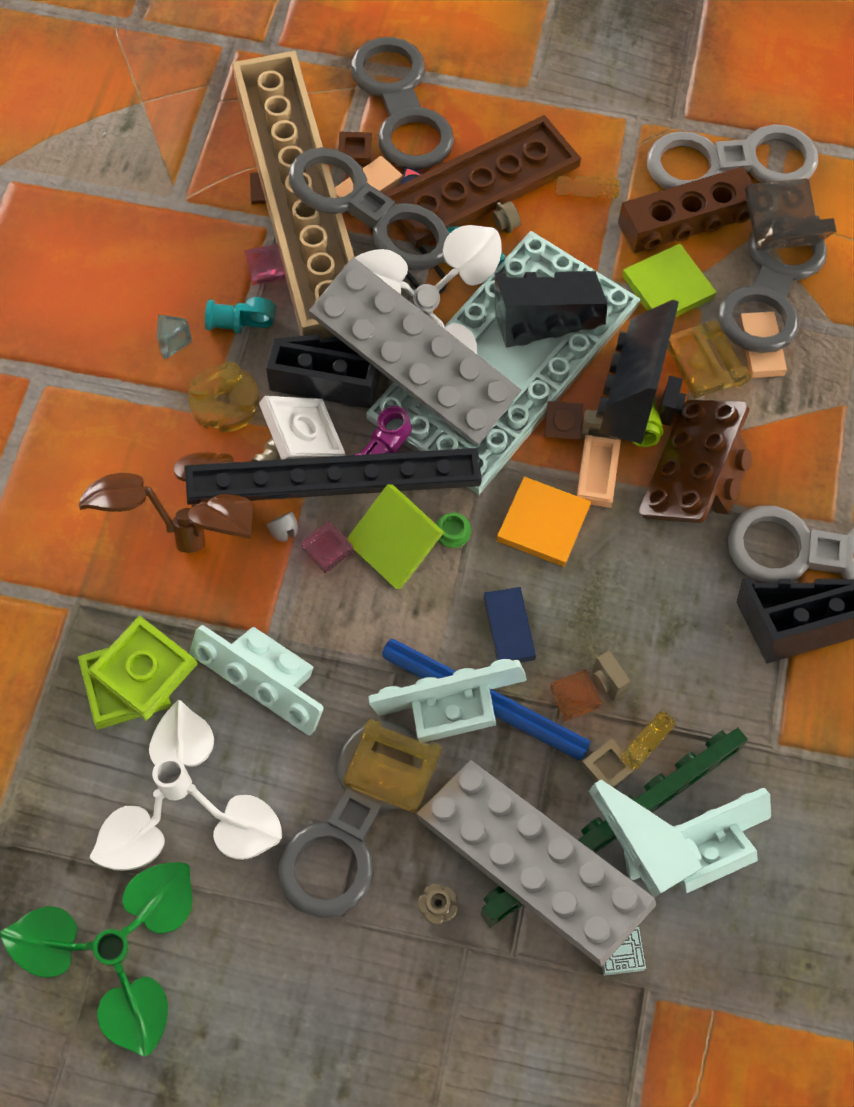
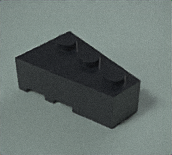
(797, 616)

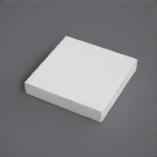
(301, 427)

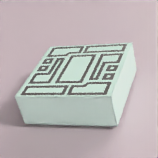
(627, 957)

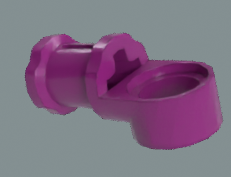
(388, 440)

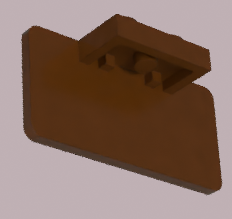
(700, 463)

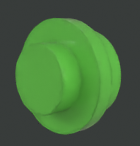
(456, 530)

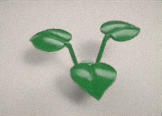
(139, 1010)

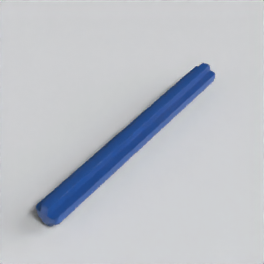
(503, 707)

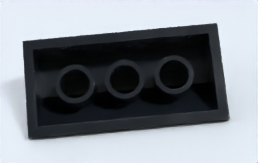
(636, 373)

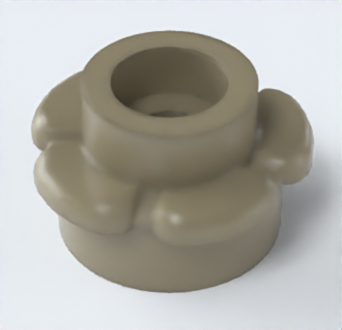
(506, 216)
(435, 914)

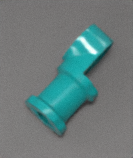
(254, 313)

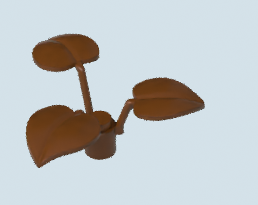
(222, 513)

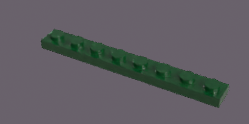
(658, 792)

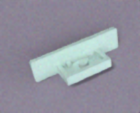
(263, 672)
(450, 703)
(721, 838)

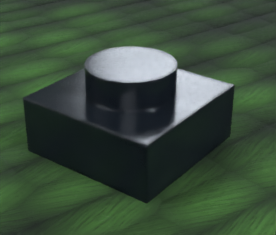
(672, 400)

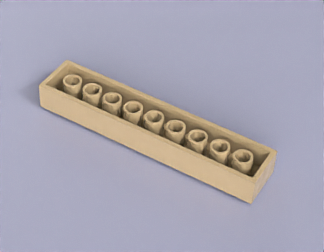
(279, 128)

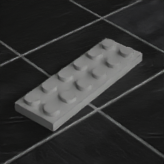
(414, 351)
(537, 862)

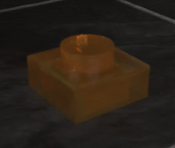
(575, 695)

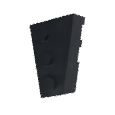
(548, 306)
(321, 370)

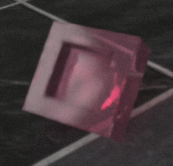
(265, 264)
(327, 547)

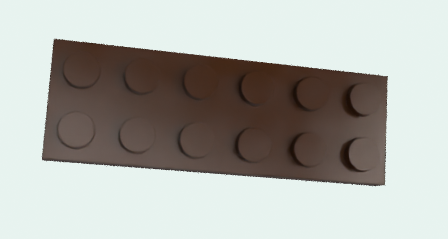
(486, 175)

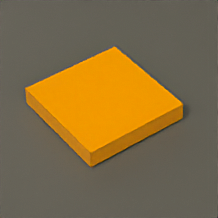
(544, 521)

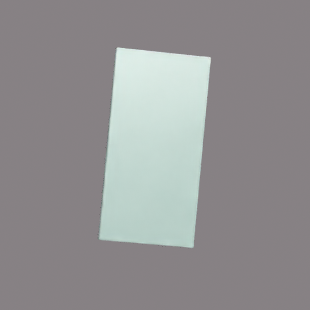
(539, 369)

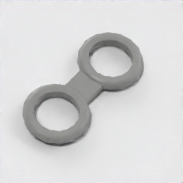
(733, 154)
(816, 548)

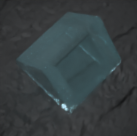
(172, 334)

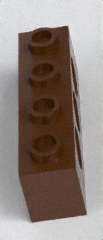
(685, 210)

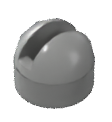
(282, 525)

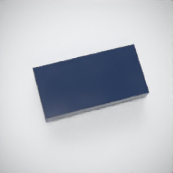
(509, 625)

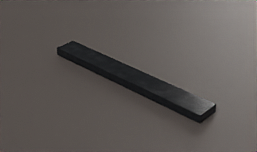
(334, 475)

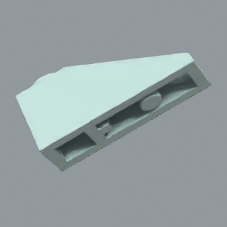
(651, 844)

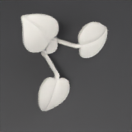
(468, 249)
(130, 835)

